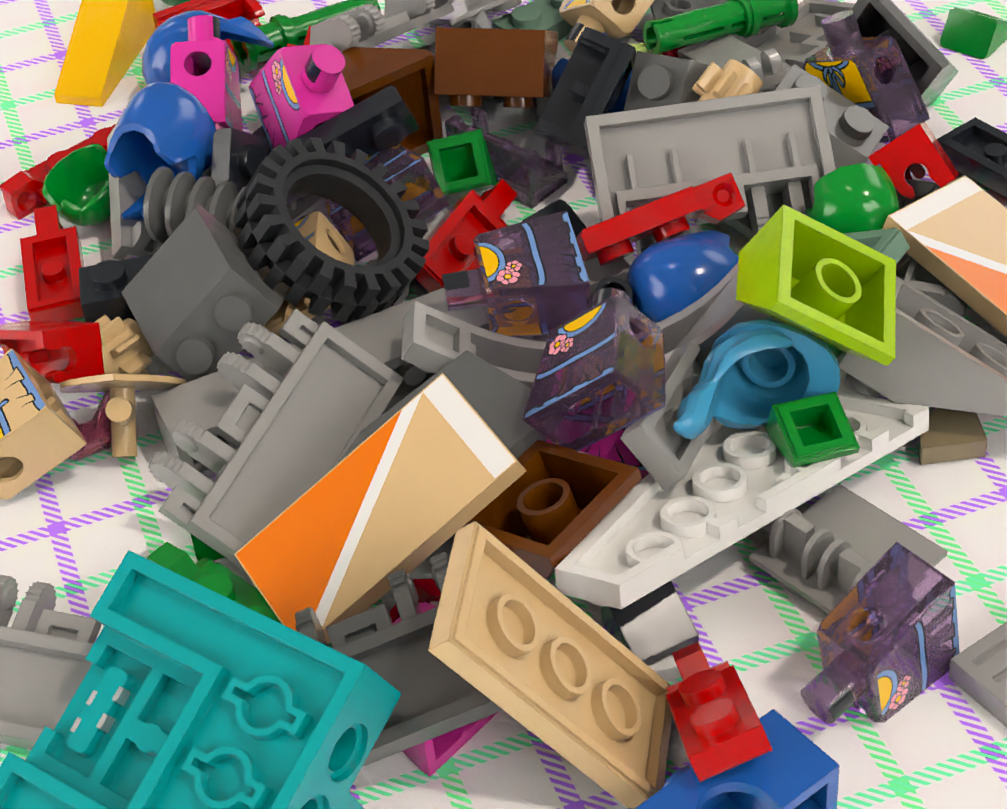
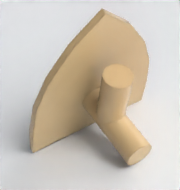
(122, 403)

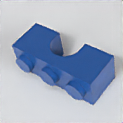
(787, 777)

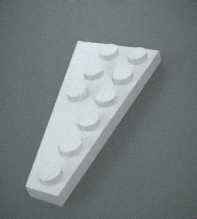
(727, 494)

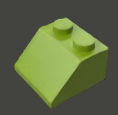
(821, 284)

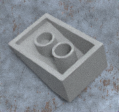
(937, 360)

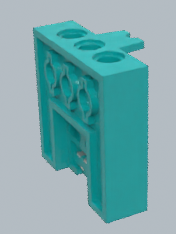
(201, 710)

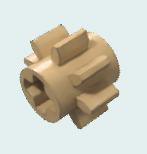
(729, 81)
(124, 347)

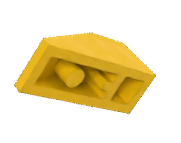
(102, 49)

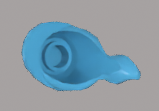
(752, 370)

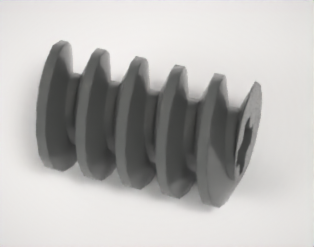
(172, 199)

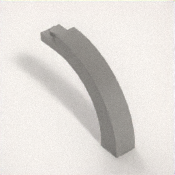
(436, 339)

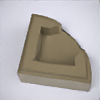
(952, 437)

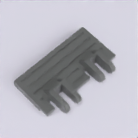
(432, 693)

